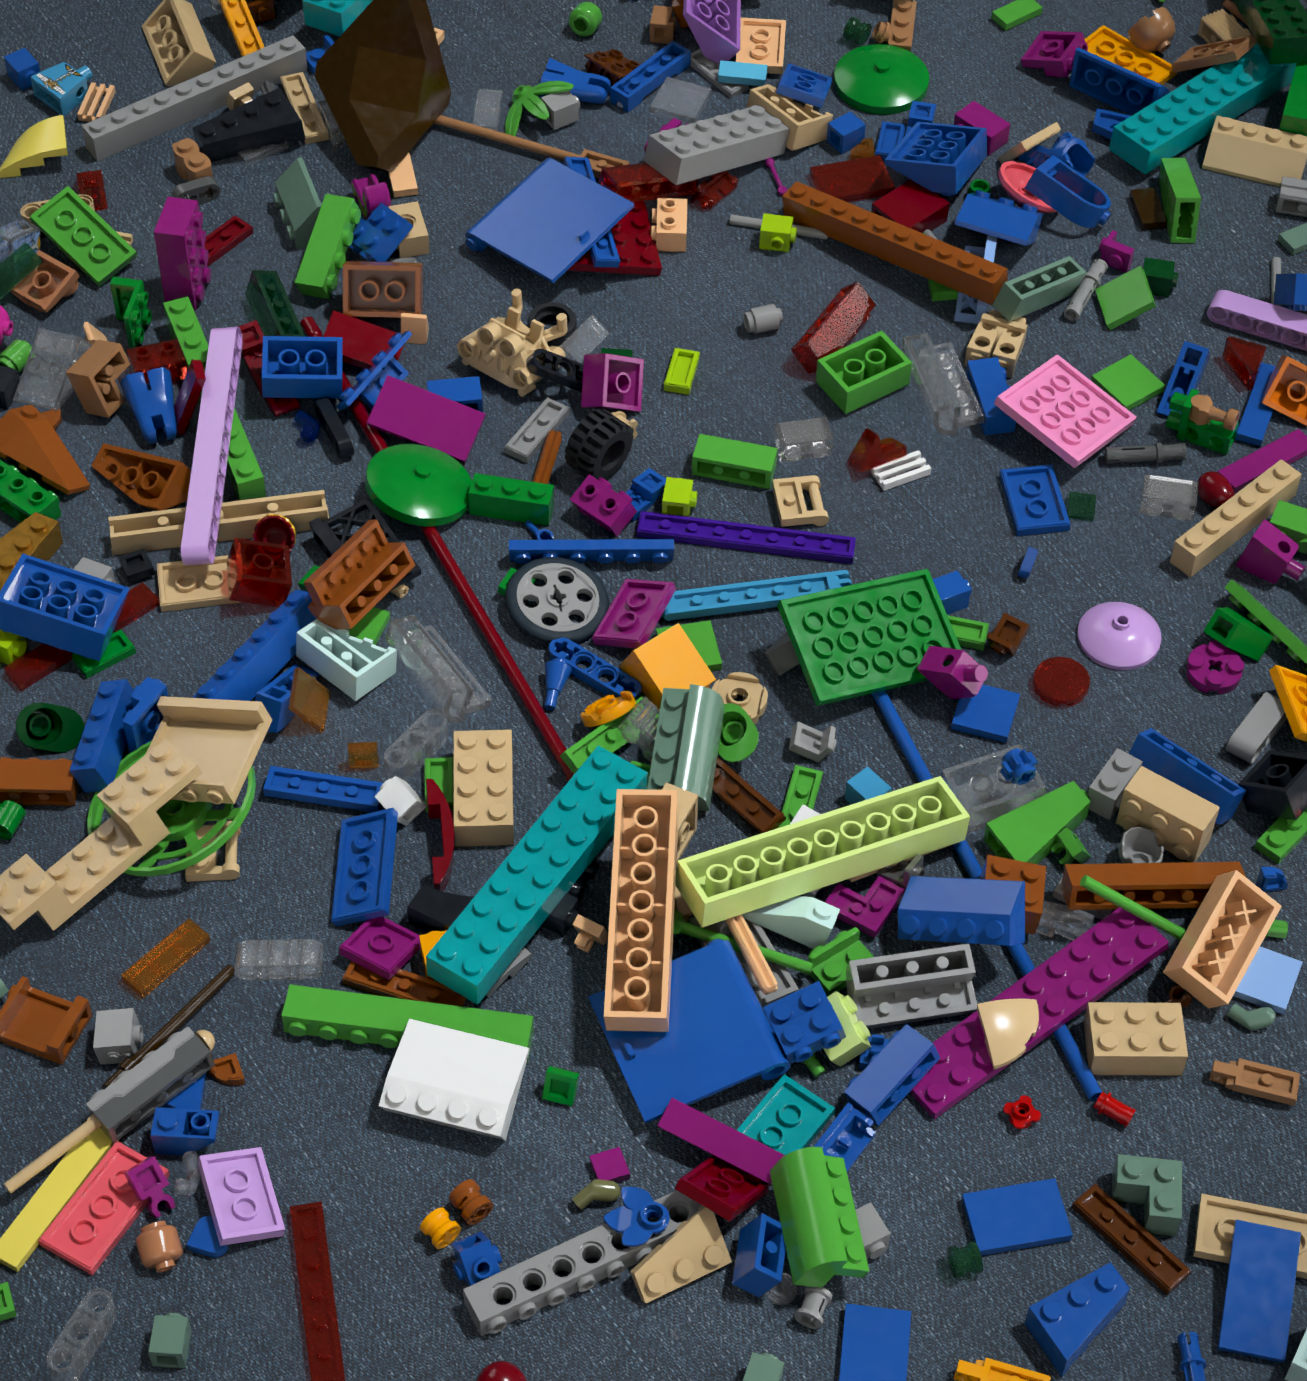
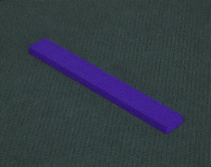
(746, 537)

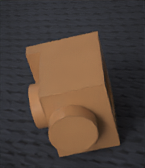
(662, 25)

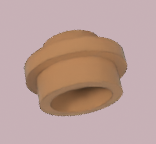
(881, 32)

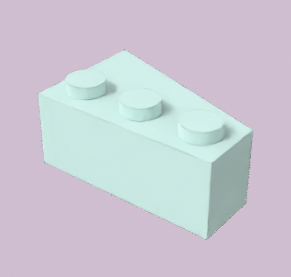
(345, 661)

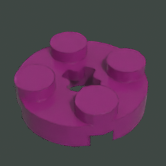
(1214, 655)

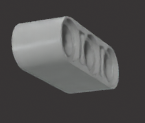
(1257, 728)

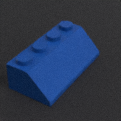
(1113, 83)
(963, 911)

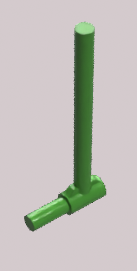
(1132, 907)
(698, 932)

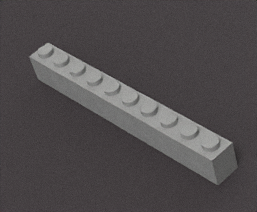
(191, 98)

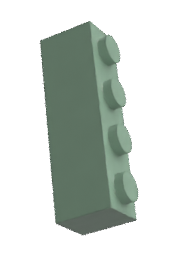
(1039, 288)

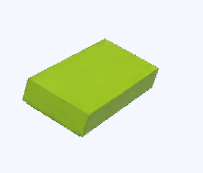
(681, 371)

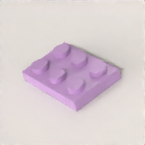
(240, 1196)

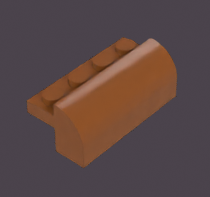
(357, 577)

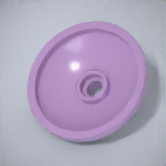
(1119, 635)

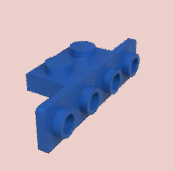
(371, 381)

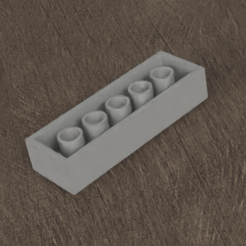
(716, 144)

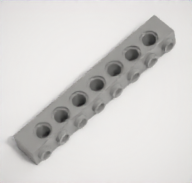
(569, 1257)

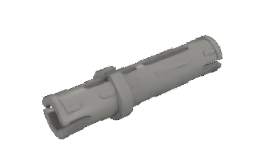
(1090, 282)

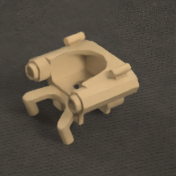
(505, 344)

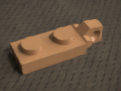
(1257, 1080)

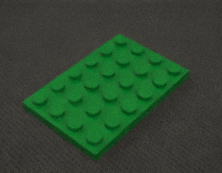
(866, 634)

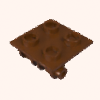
(610, 65)

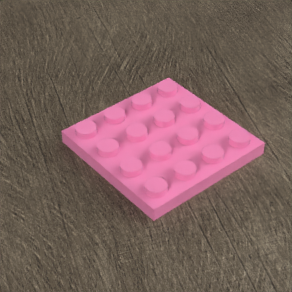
(1065, 411)

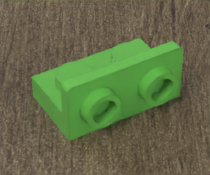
(832, 960)

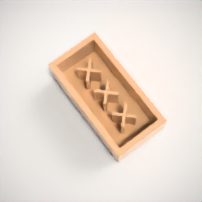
(1222, 939)

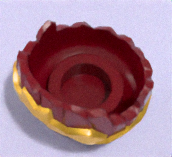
(275, 530)

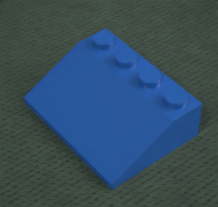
(939, 155)
(61, 606)

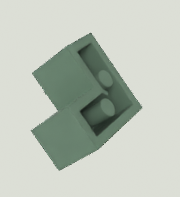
(1154, 1184)

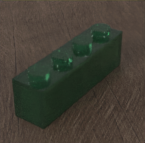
(272, 305)

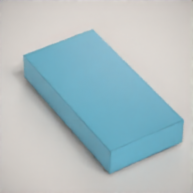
(742, 73)

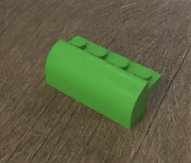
(818, 1217)

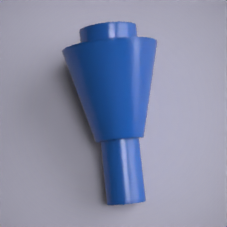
(556, 674)

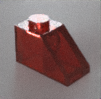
(92, 184)

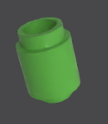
(16, 355)

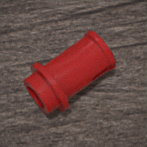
(1114, 1109)

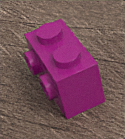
(603, 504)

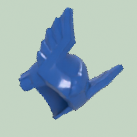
(1067, 149)

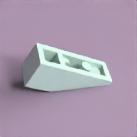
(798, 918)

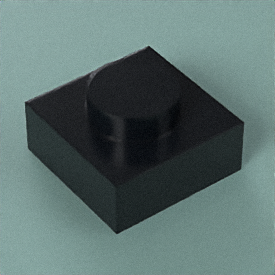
(136, 565)

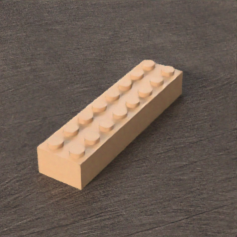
(641, 911)

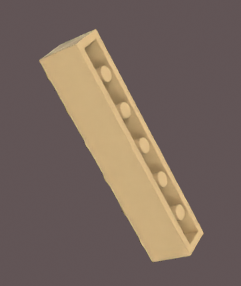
(1234, 518)

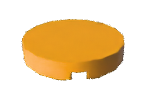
(607, 709)

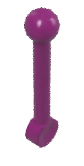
(781, 189)

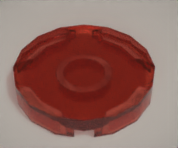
(1061, 681)

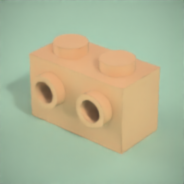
(671, 224)

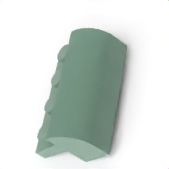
(687, 741)

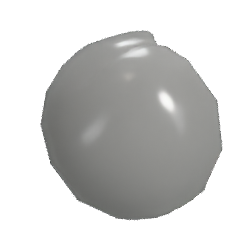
(1140, 846)

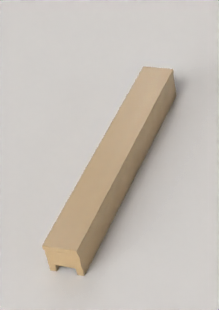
(237, 520)

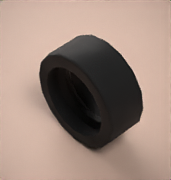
(548, 312)

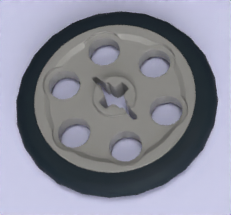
(549, 569)

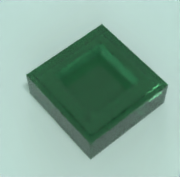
(1081, 506)

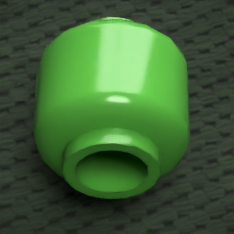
(585, 19)

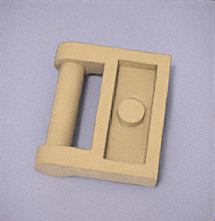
(791, 501)
(207, 869)

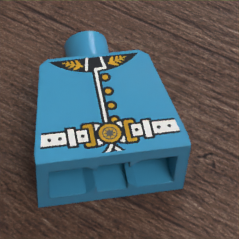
(61, 86)

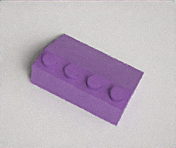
(715, 26)

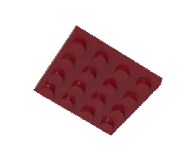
(634, 246)

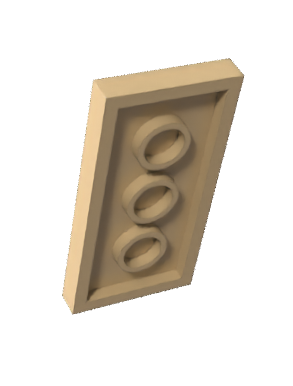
(1217, 1221)

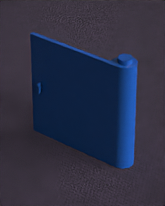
(549, 220)
(712, 1040)

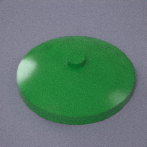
(881, 79)
(418, 485)

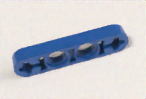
(597, 668)

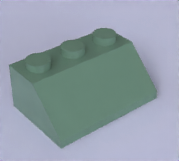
(297, 203)

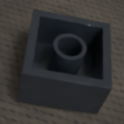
(1277, 785)

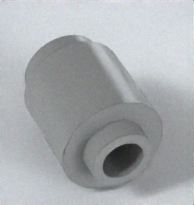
(762, 319)

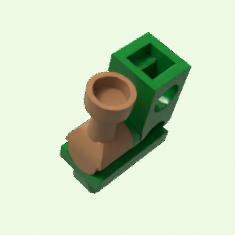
(1202, 422)

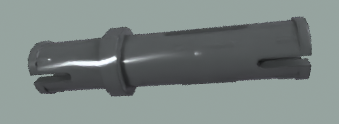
(1151, 453)

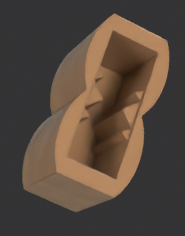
(189, 161)

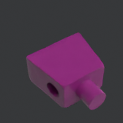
(1270, 555)
(953, 672)

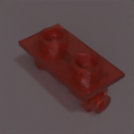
(708, 194)

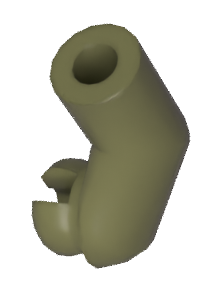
(597, 1190)

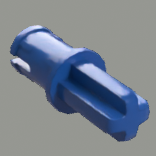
(1192, 1361)

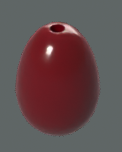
(1214, 489)

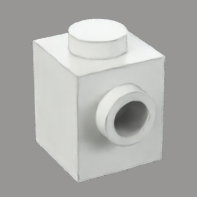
(399, 795)

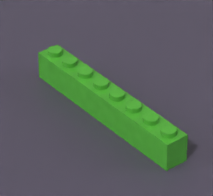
(384, 1019)

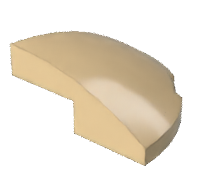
(1008, 1028)

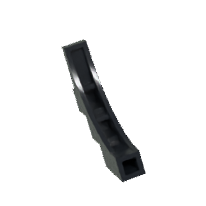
(438, 910)

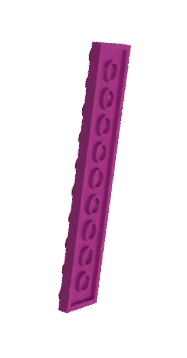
(1062, 989)

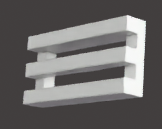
(899, 467)

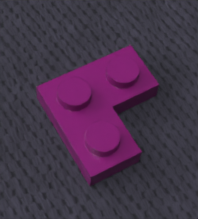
(867, 911)

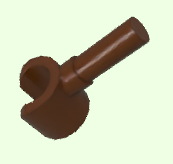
(1175, 992)

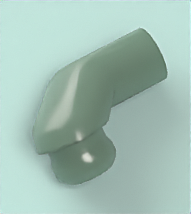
(1252, 1019)

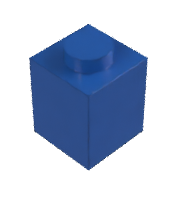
(20, 67)
(845, 132)
(953, 591)

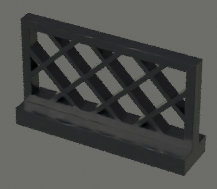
(329, 540)

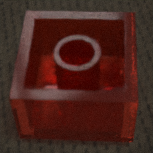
(258, 572)

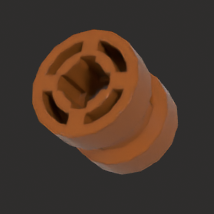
(471, 1202)

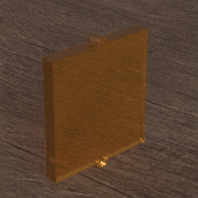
(309, 699)

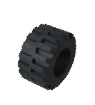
(599, 445)

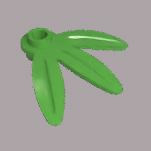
(526, 97)

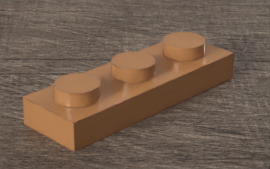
(902, 23)

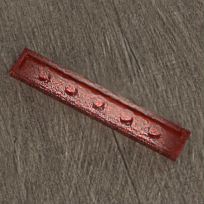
(49, 658)
(317, 1293)

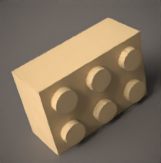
(1175, 814)
(1135, 1038)

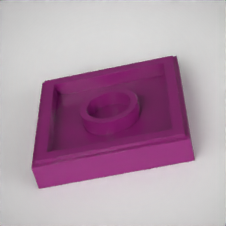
(380, 946)

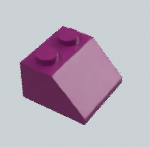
(612, 382)

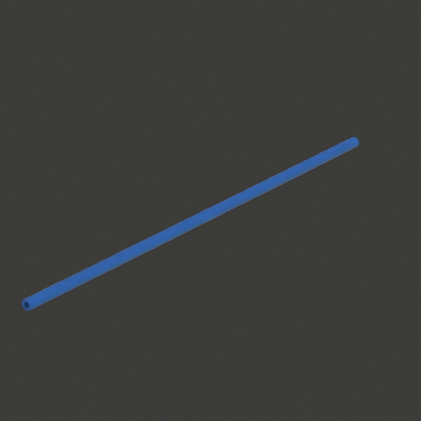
(974, 870)

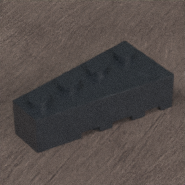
(249, 126)

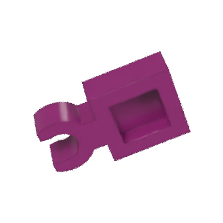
(147, 1182)

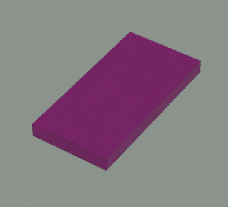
(426, 418)

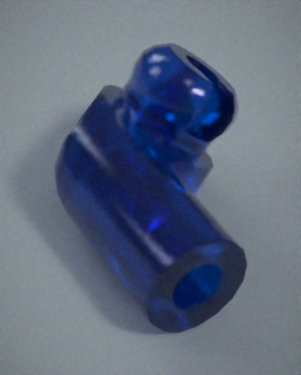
(310, 426)

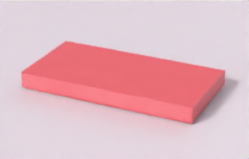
(97, 1212)

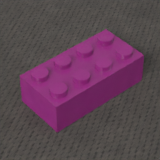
(182, 251)

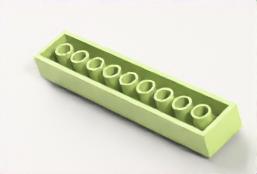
(821, 851)

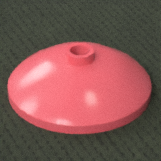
(1014, 178)

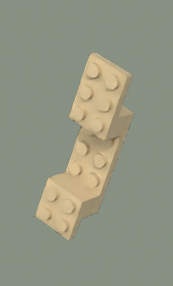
(107, 850)

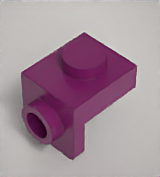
(1115, 253)

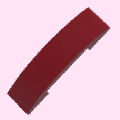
(252, 355)
(439, 808)

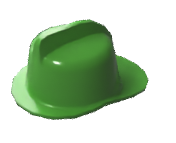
(738, 734)

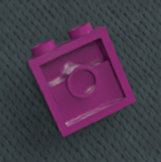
(1054, 52)

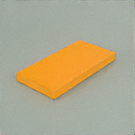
(1124, 53)

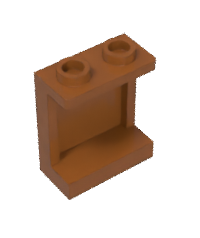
(42, 1021)

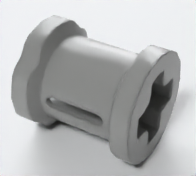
(813, 1307)

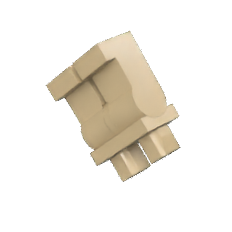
(998, 337)

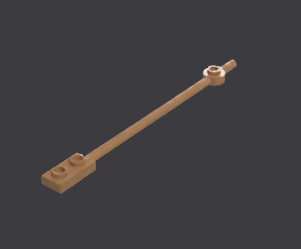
(596, 159)

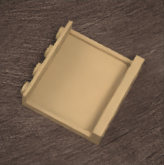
(218, 738)

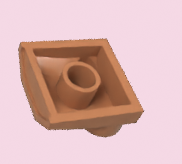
(46, 284)

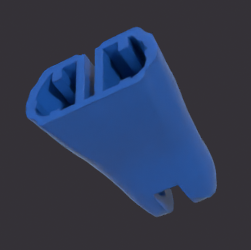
(587, 86)
(152, 402)

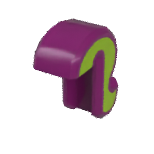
(370, 194)

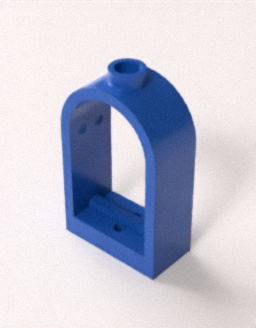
(1070, 193)

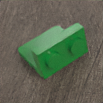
(131, 307)

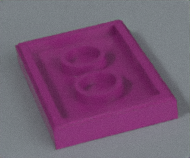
(634, 613)

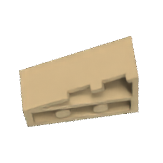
(804, 123)

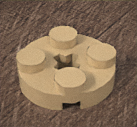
(748, 686)

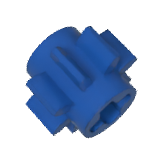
(1018, 766)

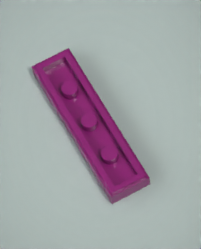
(1244, 471)
(719, 1140)

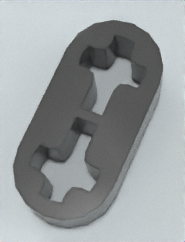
(198, 190)

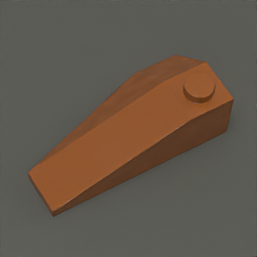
(36, 446)
(144, 477)

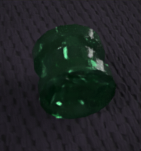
(857, 31)
(965, 1259)

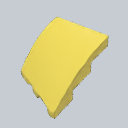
(36, 143)

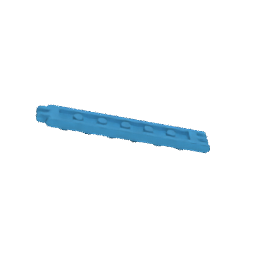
(749, 595)

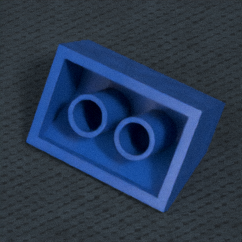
(999, 218)

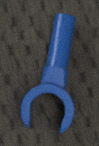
(539, 534)

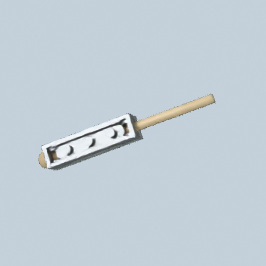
(134, 1095)

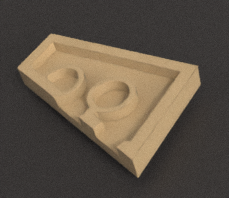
(683, 1257)

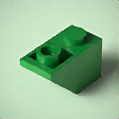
(1238, 633)

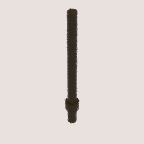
(174, 1023)

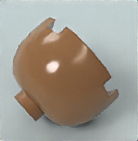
(1154, 32)

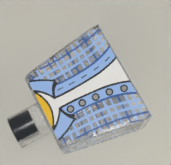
(16, 233)

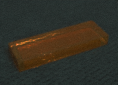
(165, 958)

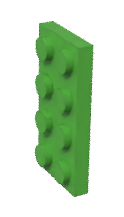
(83, 236)

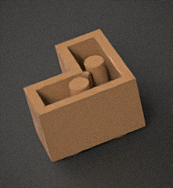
(95, 377)

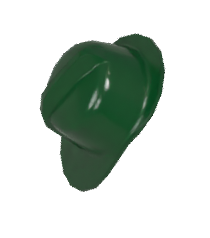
(49, 727)

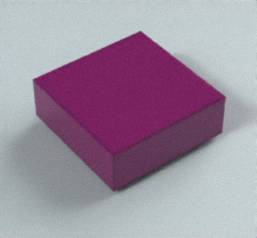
(610, 1165)

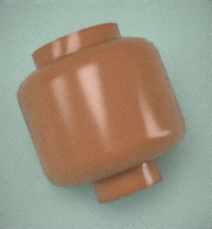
(159, 1246)

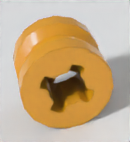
(440, 1228)

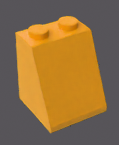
(667, 663)

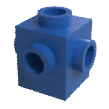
(475, 1258)

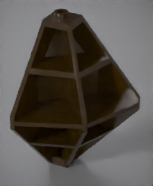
(385, 81)

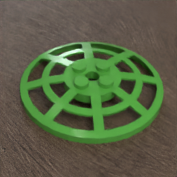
(180, 825)

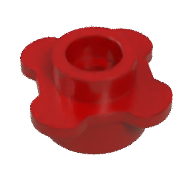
(1019, 1120)

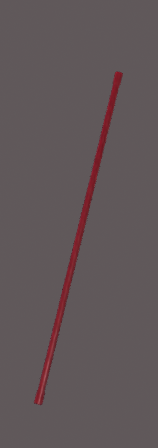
(462, 586)

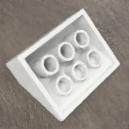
(455, 1079)

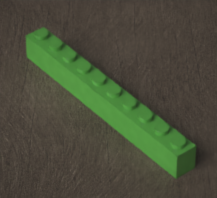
(241, 462)

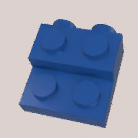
(379, 234)
(145, 717)
(805, 1023)

